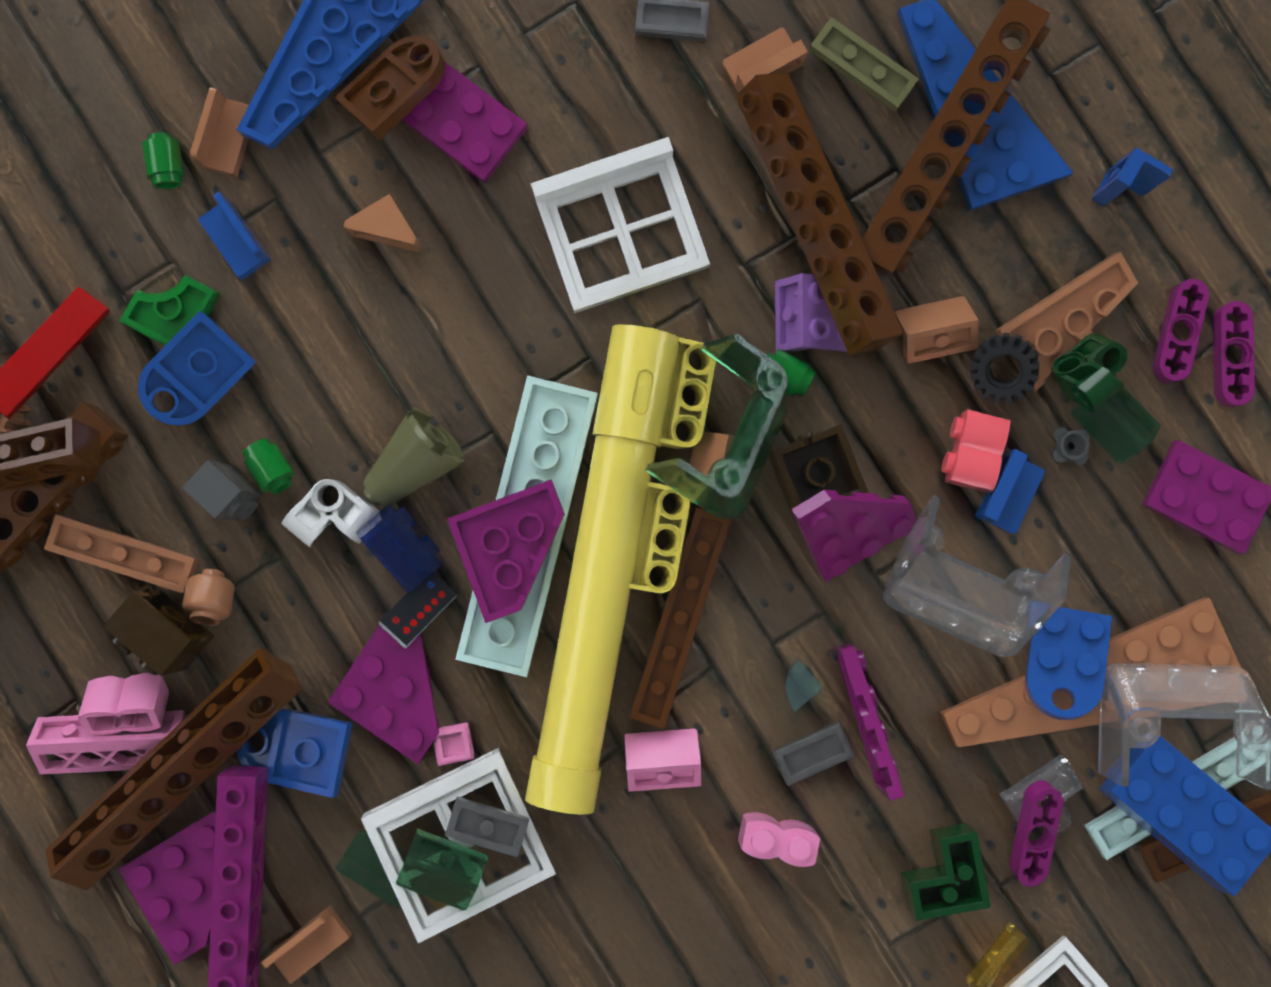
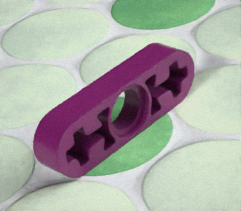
(1175, 304)
(1221, 328)
(1030, 818)

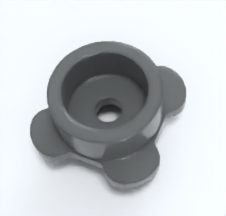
(1078, 438)

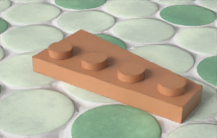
(1071, 312)

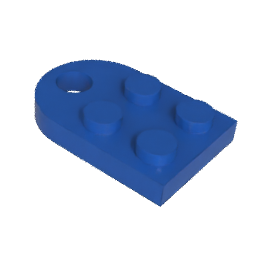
(195, 368)
(1068, 657)
(301, 751)

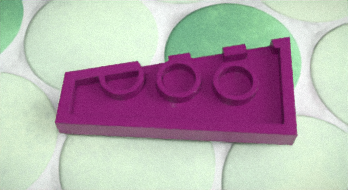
(871, 729)

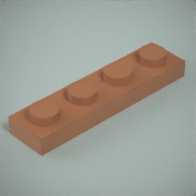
(120, 553)

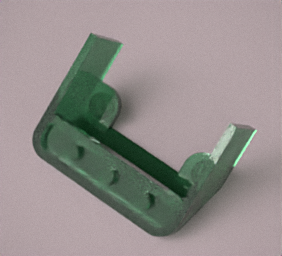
(733, 479)

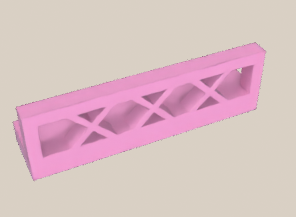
(68, 739)

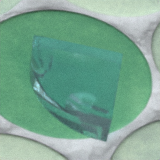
(800, 685)

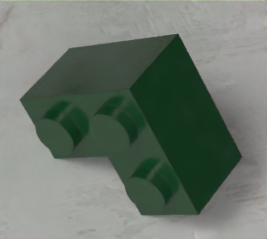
(955, 882)

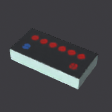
(417, 609)

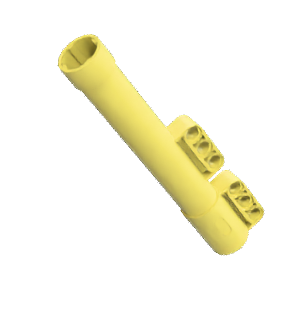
(616, 549)

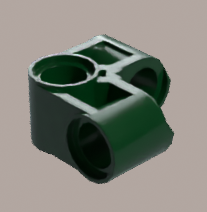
(1089, 371)

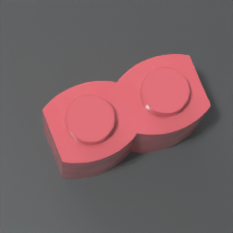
(976, 450)

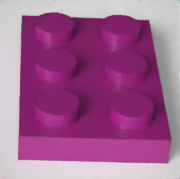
(466, 124)
(1208, 497)

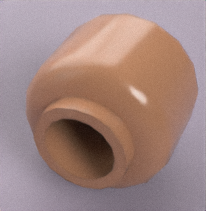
(208, 597)

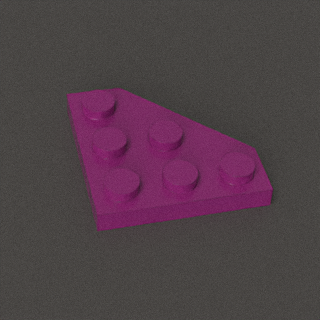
(850, 528)
(507, 545)
(391, 694)
(176, 888)

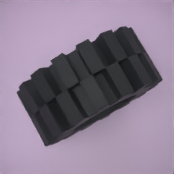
(1011, 389)

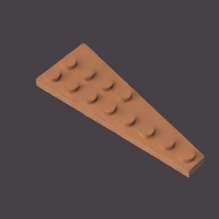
(1179, 637)

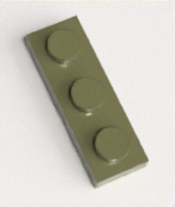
(863, 64)

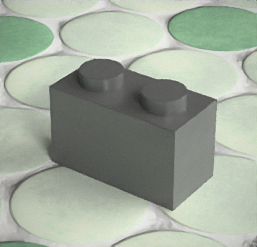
(222, 491)

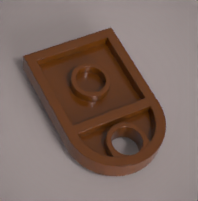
(393, 84)

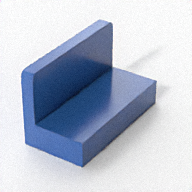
(1134, 171)
(233, 238)
(1013, 492)

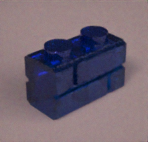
(399, 547)

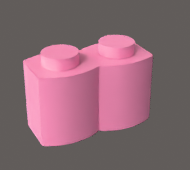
(124, 704)
(788, 839)

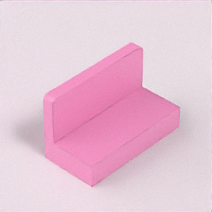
(662, 760)

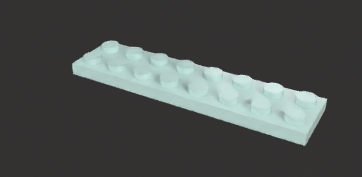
(543, 447)

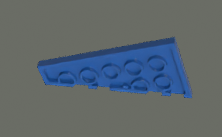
(315, 56)
(1015, 151)

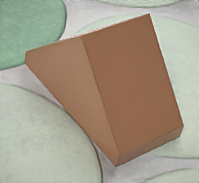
(383, 224)

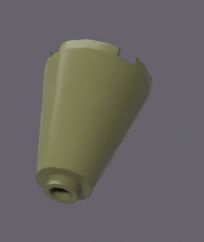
(411, 459)

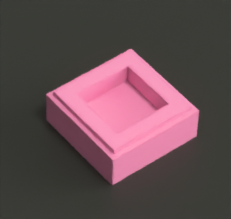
(454, 744)

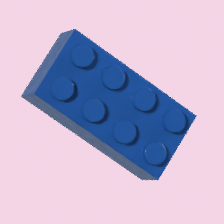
(1192, 816)

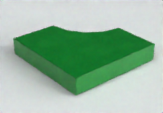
(166, 313)

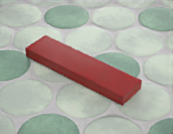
(48, 349)

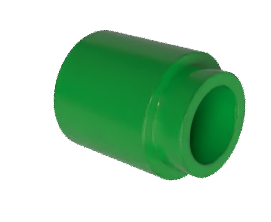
(163, 161)
(796, 370)
(268, 466)

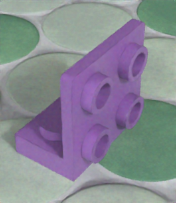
(803, 316)

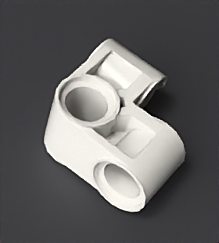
(312, 515)

